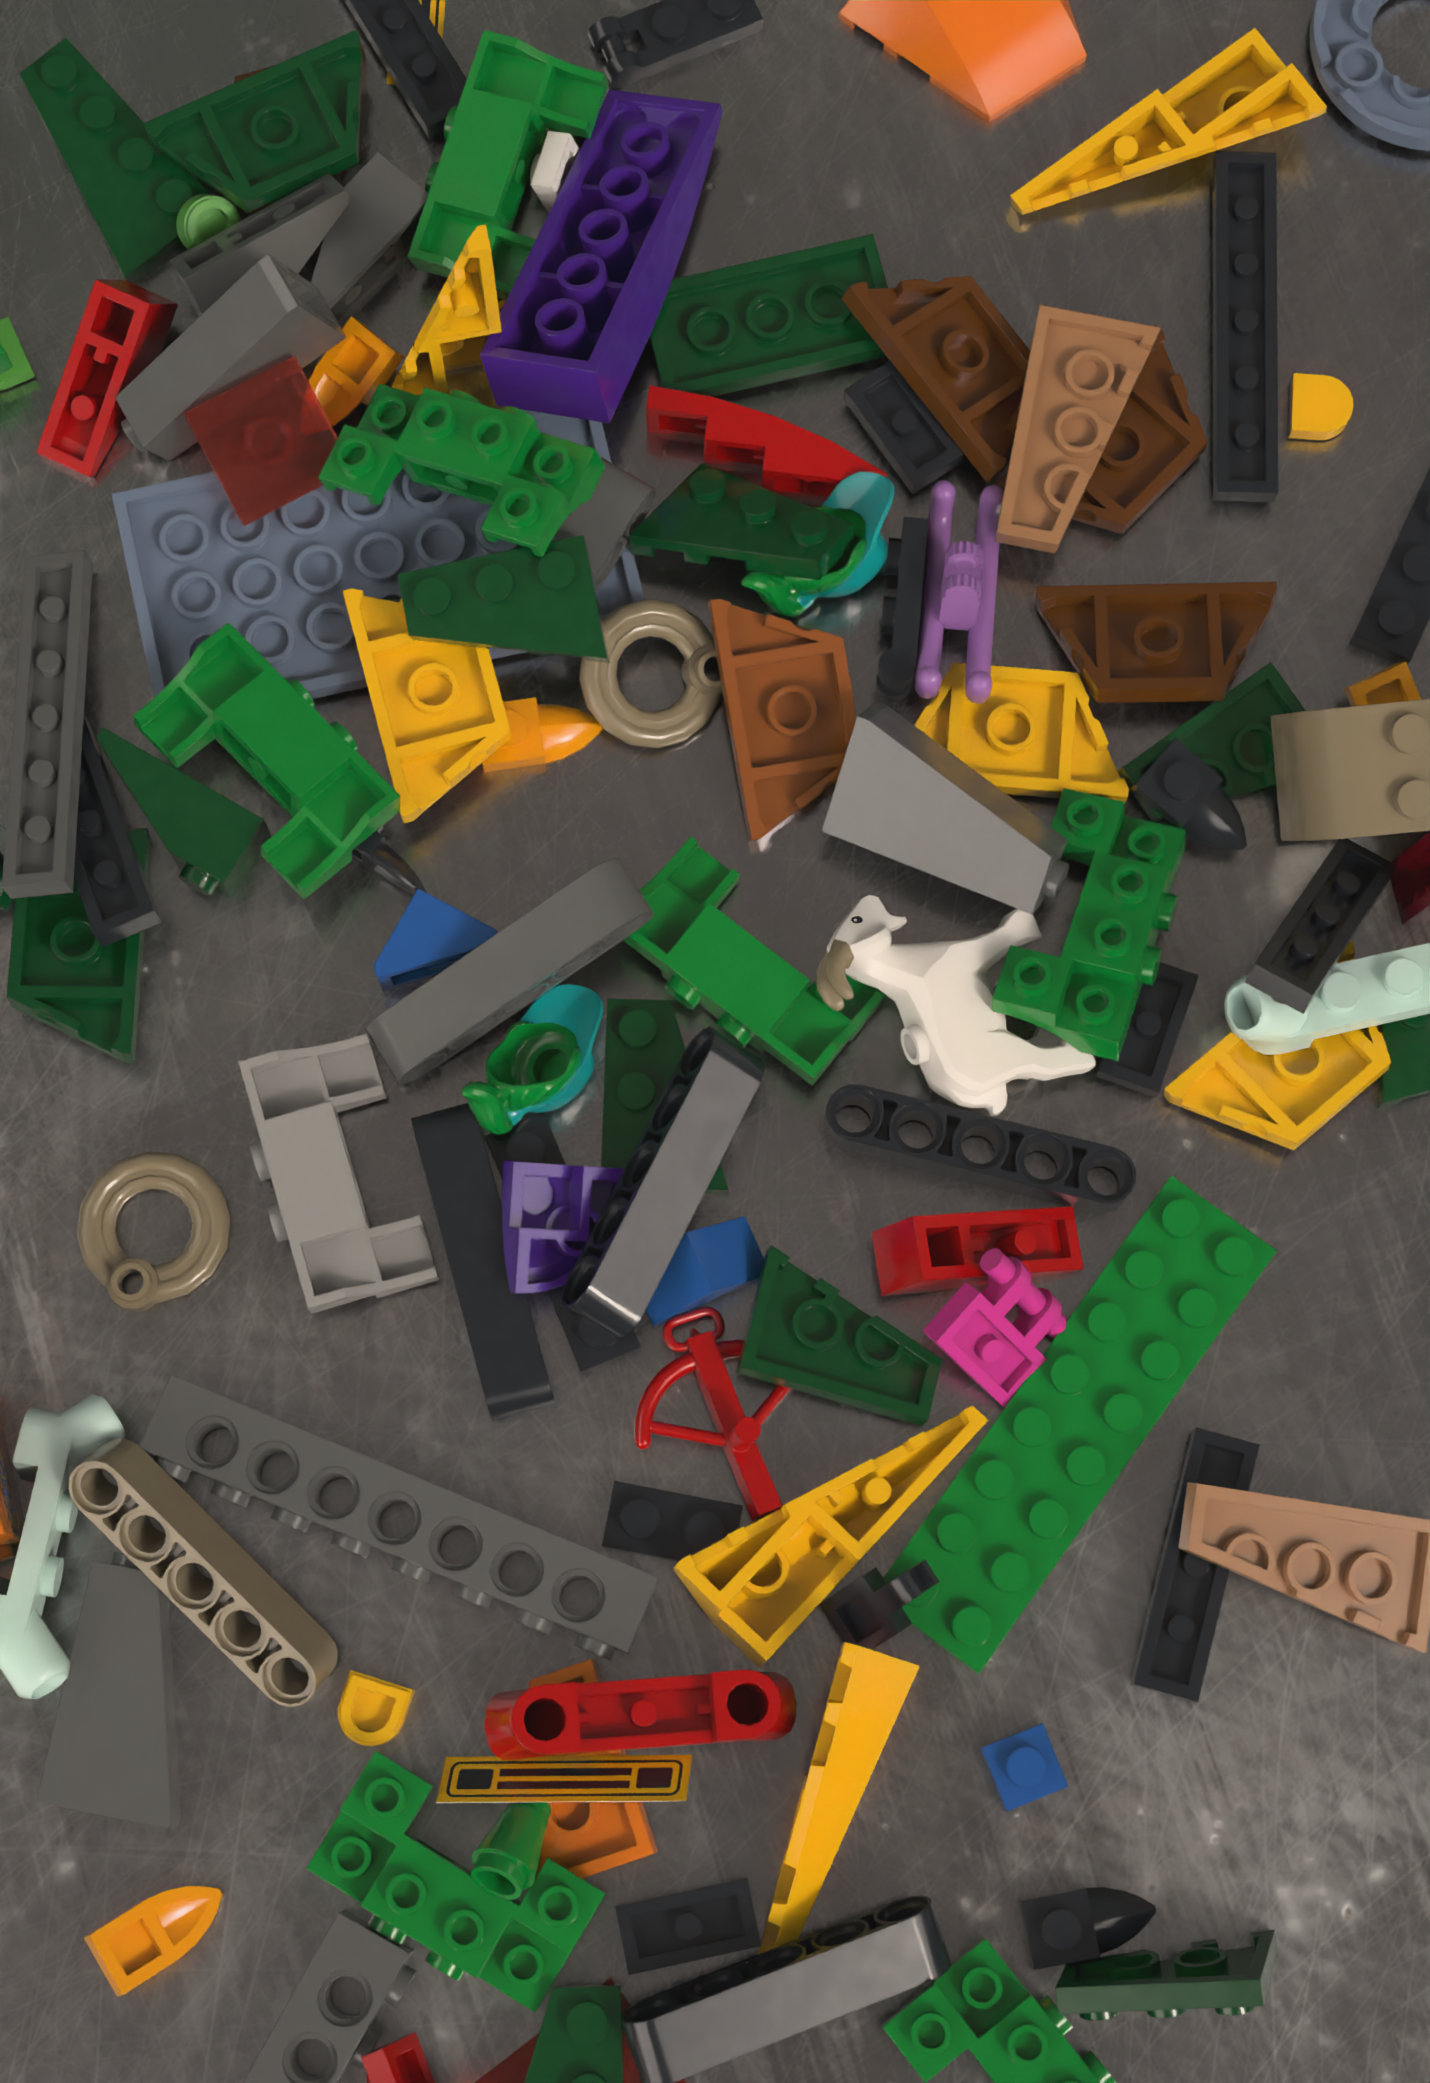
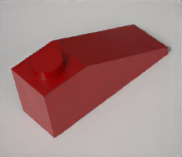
(114, 343)
(947, 1249)

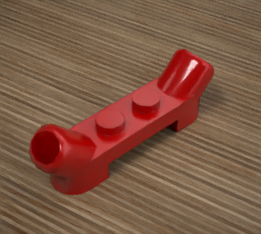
(640, 1714)

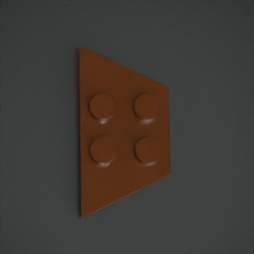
(953, 356)
(1147, 448)
(1157, 637)

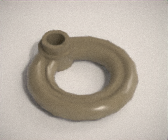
(698, 699)
(169, 1279)

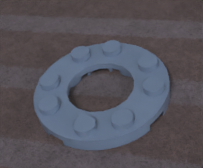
(1357, 79)

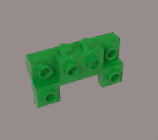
(491, 148)
(468, 452)
(283, 744)
(1113, 934)
(736, 975)
(436, 1901)
(994, 2017)

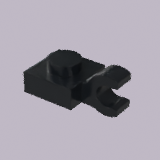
(872, 1610)

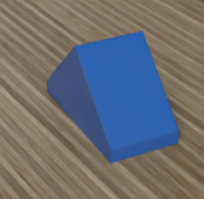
(428, 941)
(707, 1268)

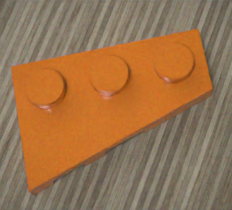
(593, 1834)

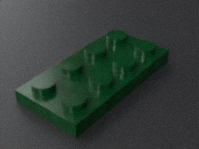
(766, 320)

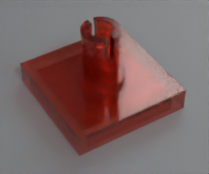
(264, 439)

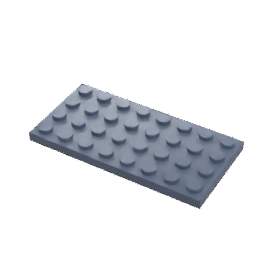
(288, 570)

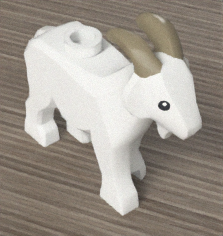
(947, 1004)

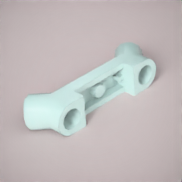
(1351, 998)
(47, 1454)

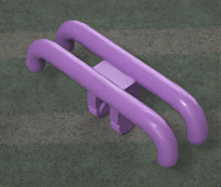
(959, 592)

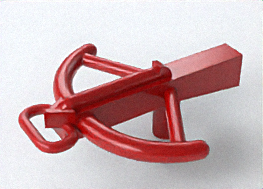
(734, 1430)

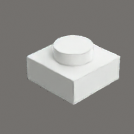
(552, 166)

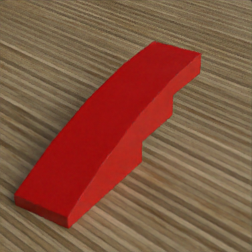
(790, 457)

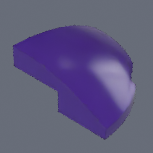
(549, 1219)

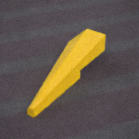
(1218, 105)
(457, 322)
(781, 1567)
(852, 1734)

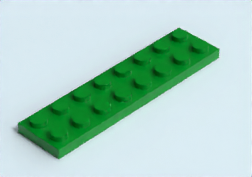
(1078, 1420)

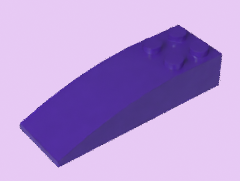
(603, 259)

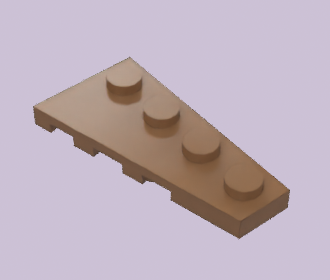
(1068, 408)
(1330, 1556)

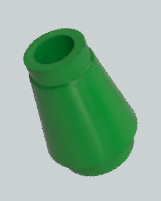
(511, 1850)

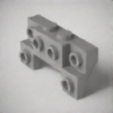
(317, 1193)

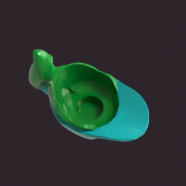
(860, 500)
(540, 1059)

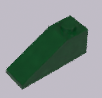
(201, 829)

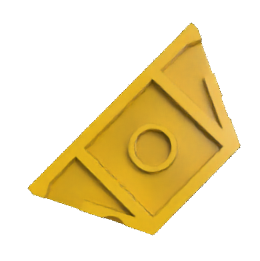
(430, 702)
(1027, 735)
(1285, 1093)

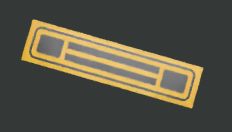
(565, 1779)

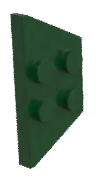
(272, 127)
(67, 976)

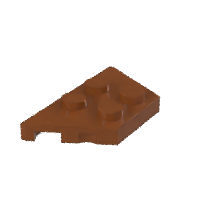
(784, 710)

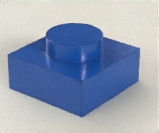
(1023, 1767)

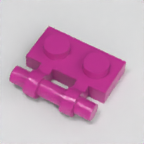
(983, 1341)

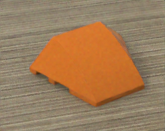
(977, 49)

